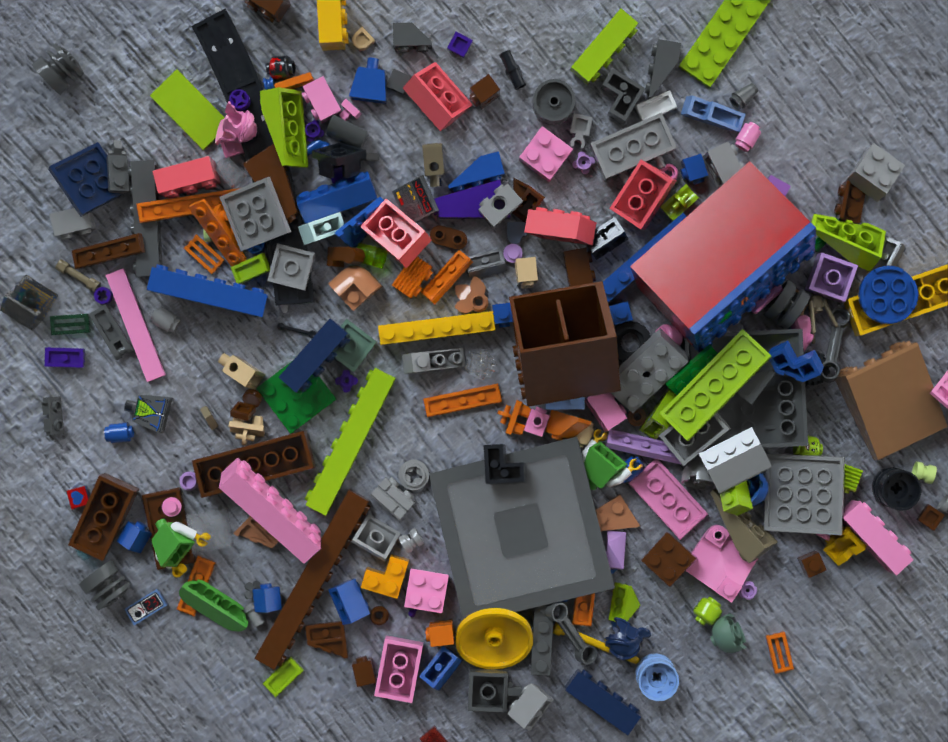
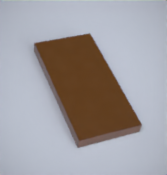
(154, 512)

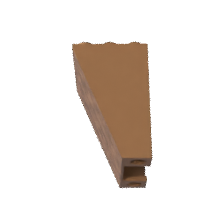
(892, 399)

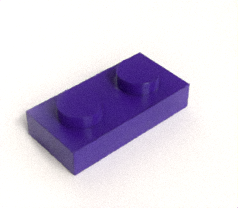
(64, 357)

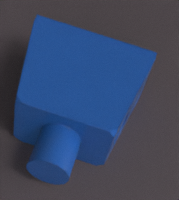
(369, 83)

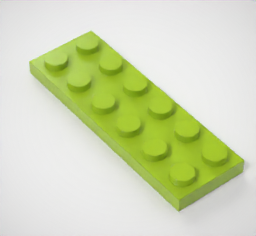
(721, 39)
(715, 384)

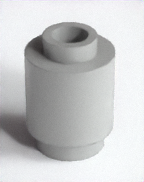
(165, 320)

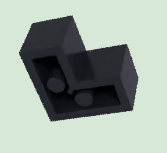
(498, 470)

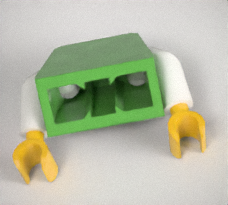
(603, 465)
(173, 543)

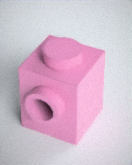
(537, 421)

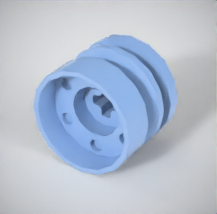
(655, 687)

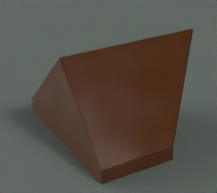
(530, 198)

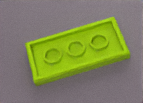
(188, 109)

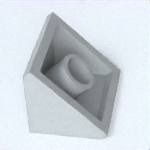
(376, 537)

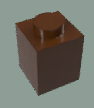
(811, 564)
(364, 671)

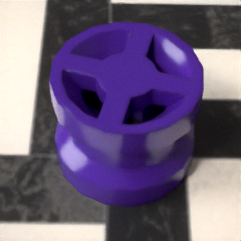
(236, 98)

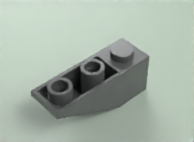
(665, 59)

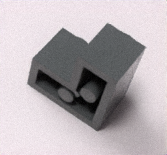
(626, 93)

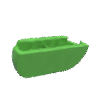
(214, 605)

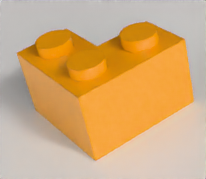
(388, 582)

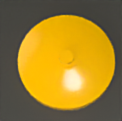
(494, 638)

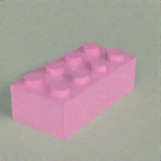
(878, 540)

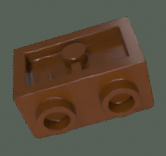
(850, 203)

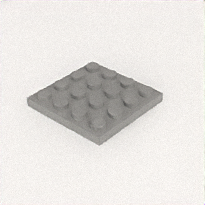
(805, 494)

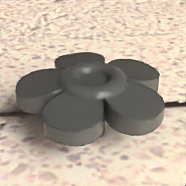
(249, 586)

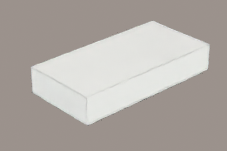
(651, 107)

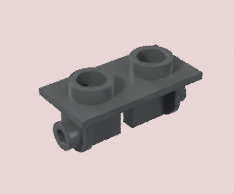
(54, 424)

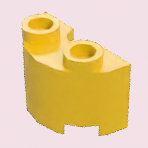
(843, 546)

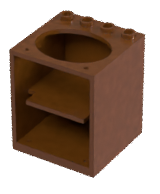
(565, 344)

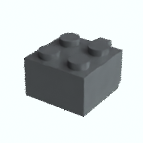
(490, 690)

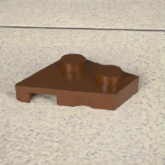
(328, 637)

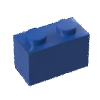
(349, 601)
(441, 668)

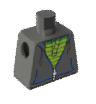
(150, 411)

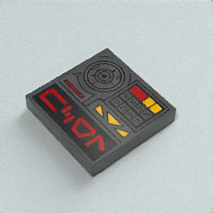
(415, 199)

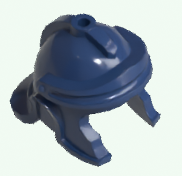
(626, 640)

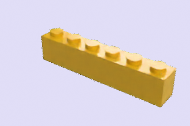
(436, 328)

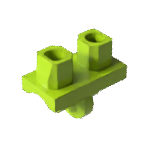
(679, 202)

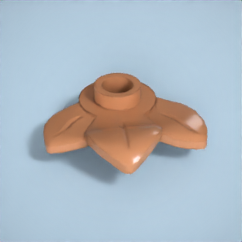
(469, 294)

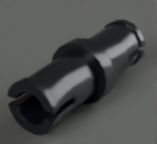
(512, 69)

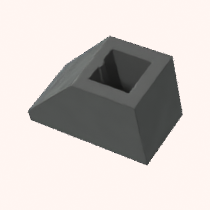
(408, 36)

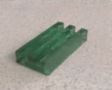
(86, 323)

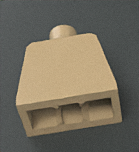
(241, 371)

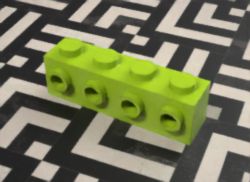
(604, 46)

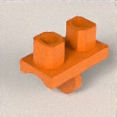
(513, 426)

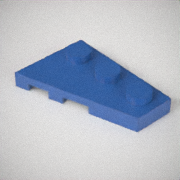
(351, 232)

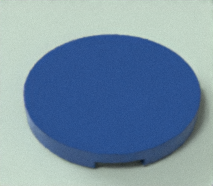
(888, 294)

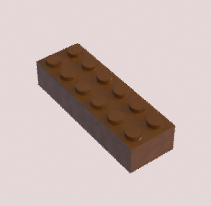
(268, 458)

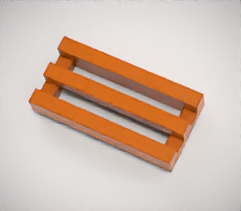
(295, 82)
(192, 243)
(775, 636)

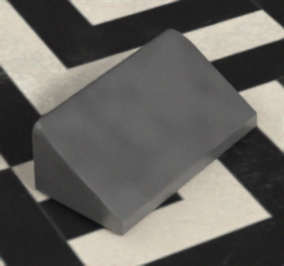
(891, 253)
(487, 264)

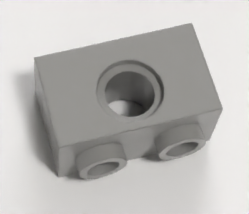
(494, 215)

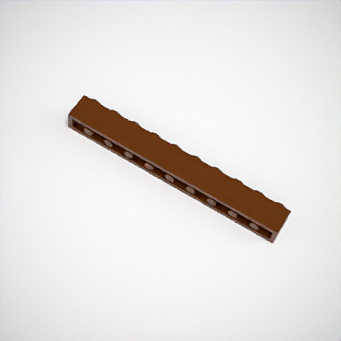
(312, 579)

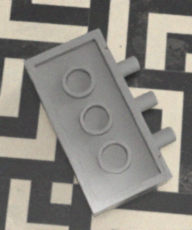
(625, 148)

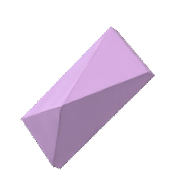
(615, 549)

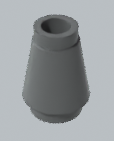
(743, 96)

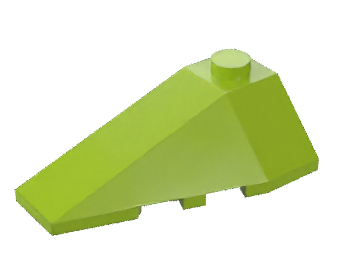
(855, 242)

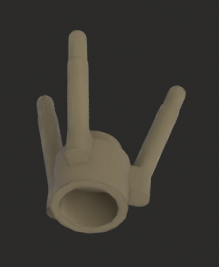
(815, 306)

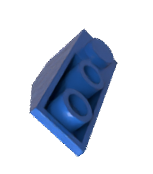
(483, 169)

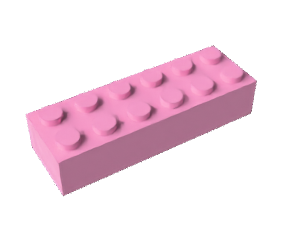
(270, 510)

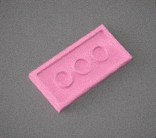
(668, 498)

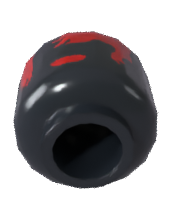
(281, 68)

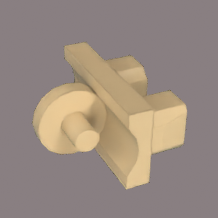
(246, 431)

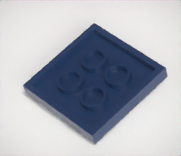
(84, 179)

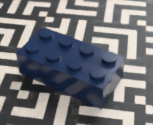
(314, 356)

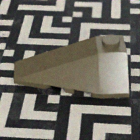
(746, 535)

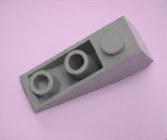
(433, 360)

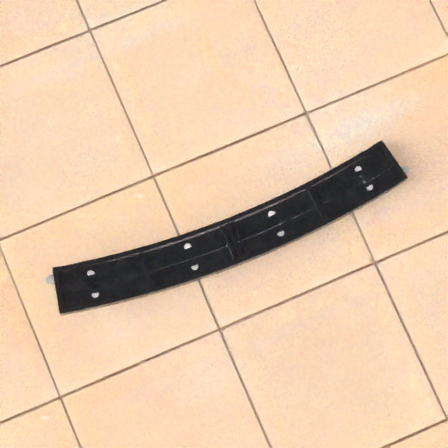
(234, 72)

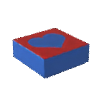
(78, 497)

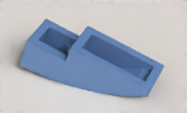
(712, 113)

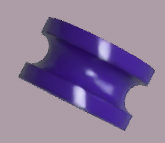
(97, 297)

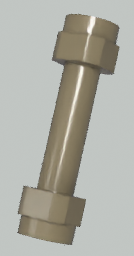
(64, 267)

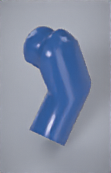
(315, 145)

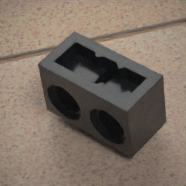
(607, 238)

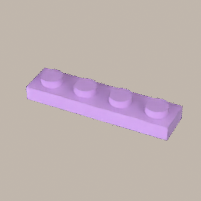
(640, 446)

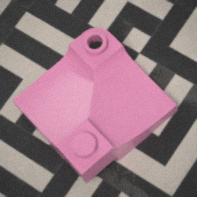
(719, 563)

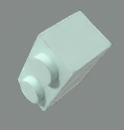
(320, 228)

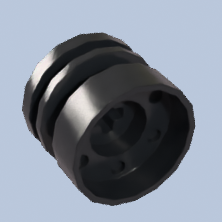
(907, 488)

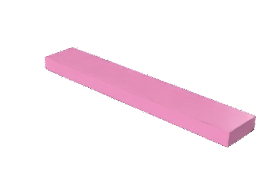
(135, 325)

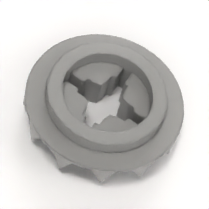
(417, 483)

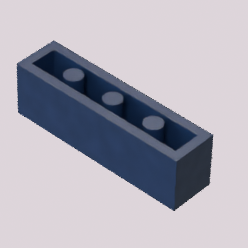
(602, 701)

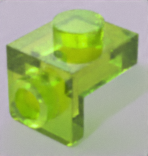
(373, 255)

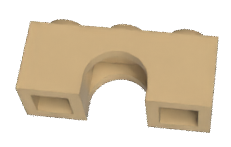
(526, 272)

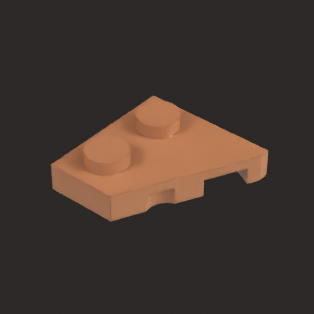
(615, 515)
(255, 532)

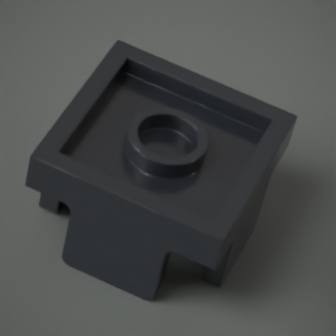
(337, 155)

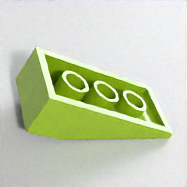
(286, 124)

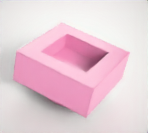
(231, 149)

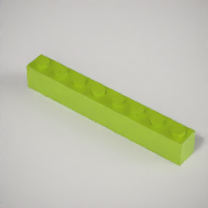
(350, 441)

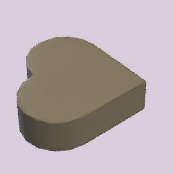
(209, 417)

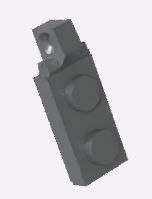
(117, 169)

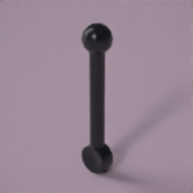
(280, 326)

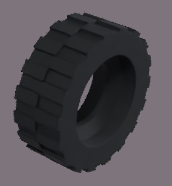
(630, 327)

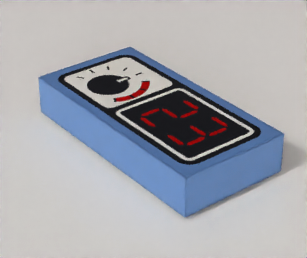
(146, 606)

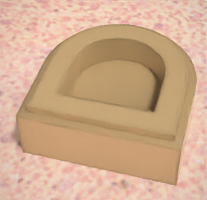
(362, 40)

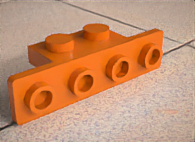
(219, 230)

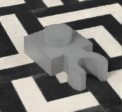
(580, 127)

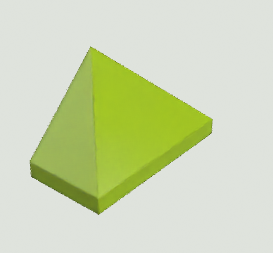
(623, 602)

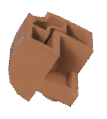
(355, 285)

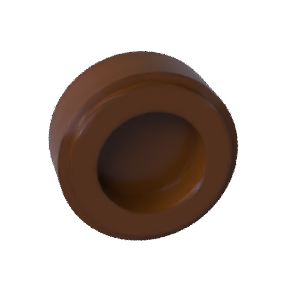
(252, 397)

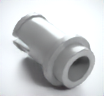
(255, 617)

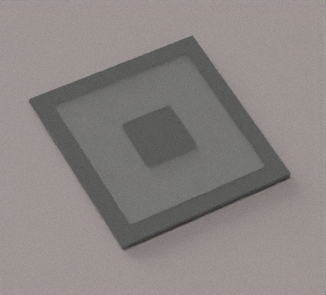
(522, 540)

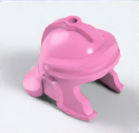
(236, 126)

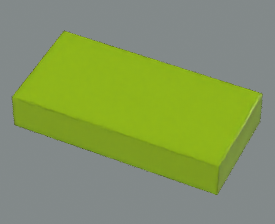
(250, 268)
(283, 676)

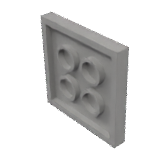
(255, 214)

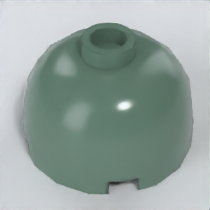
(728, 635)

